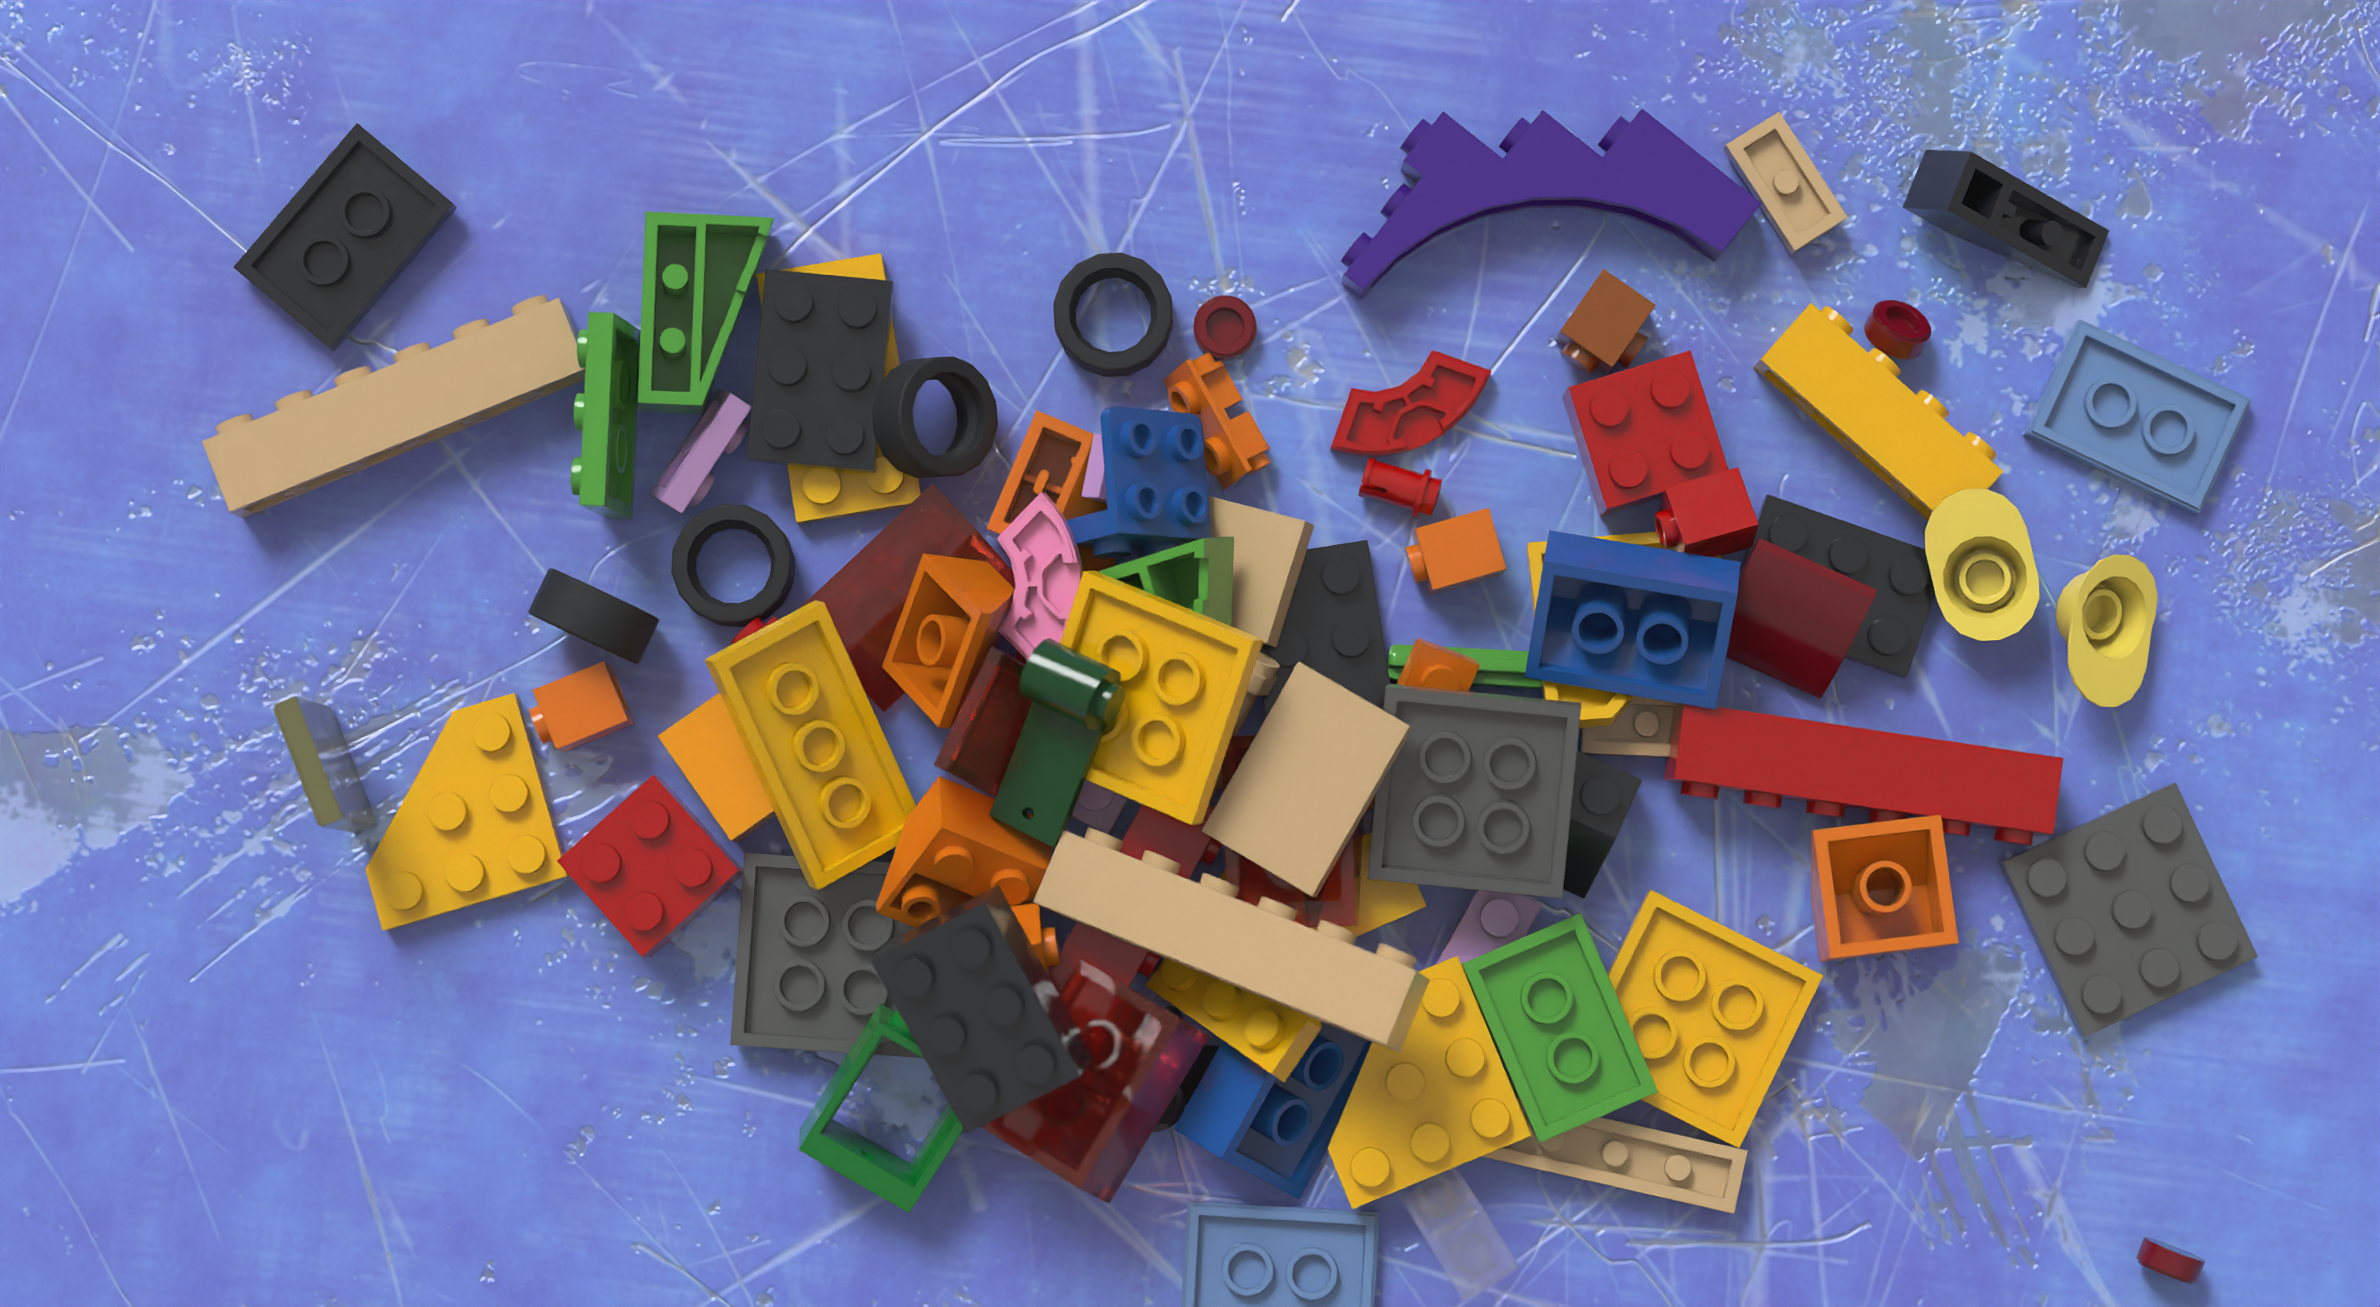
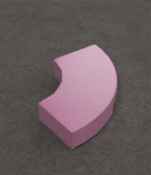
(1045, 575)

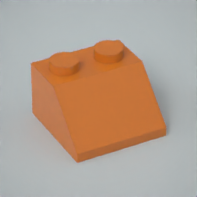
(947, 632)
(1881, 889)

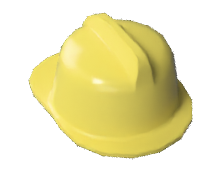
(1982, 564)
(2108, 628)

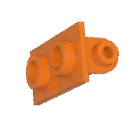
(1229, 445)

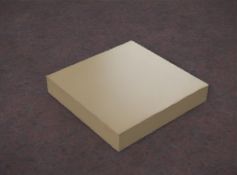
(1265, 564)

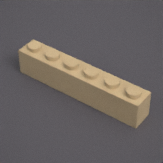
(396, 407)
(1233, 940)

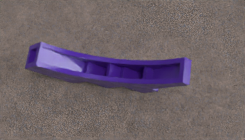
(1460, 180)

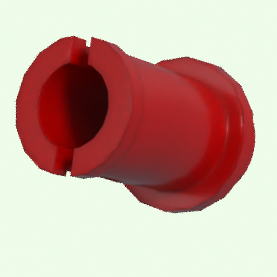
(1401, 487)

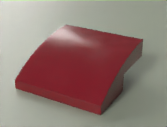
(1795, 617)

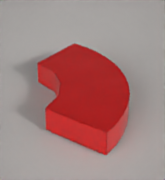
(1411, 413)

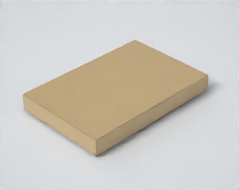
(1307, 779)

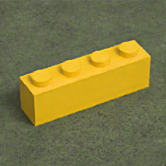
(1875, 414)

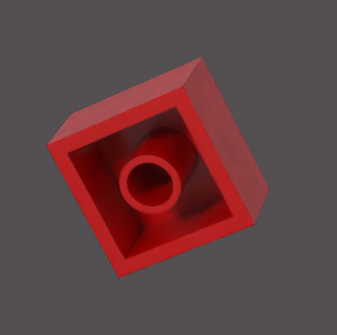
(1643, 431)
(651, 866)

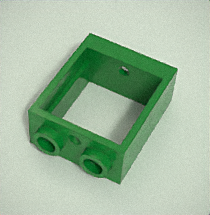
(856, 1155)

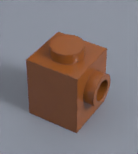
(1605, 326)

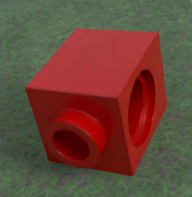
(1707, 516)

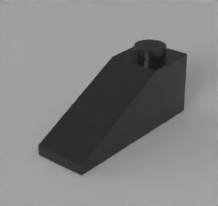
(2004, 215)

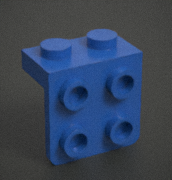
(1151, 484)

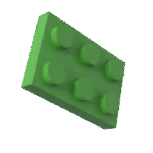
(607, 416)
(1559, 1027)

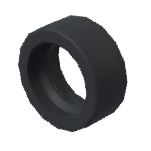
(1109, 267)
(974, 408)
(699, 531)
(593, 615)

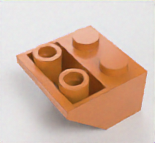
(1055, 463)
(956, 853)

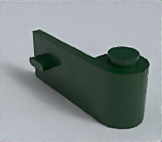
(1058, 740)

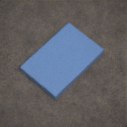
(2137, 417)
(1278, 1256)

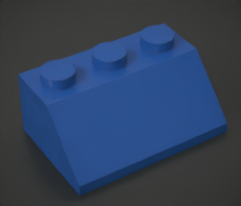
(1633, 619)
(1271, 1124)

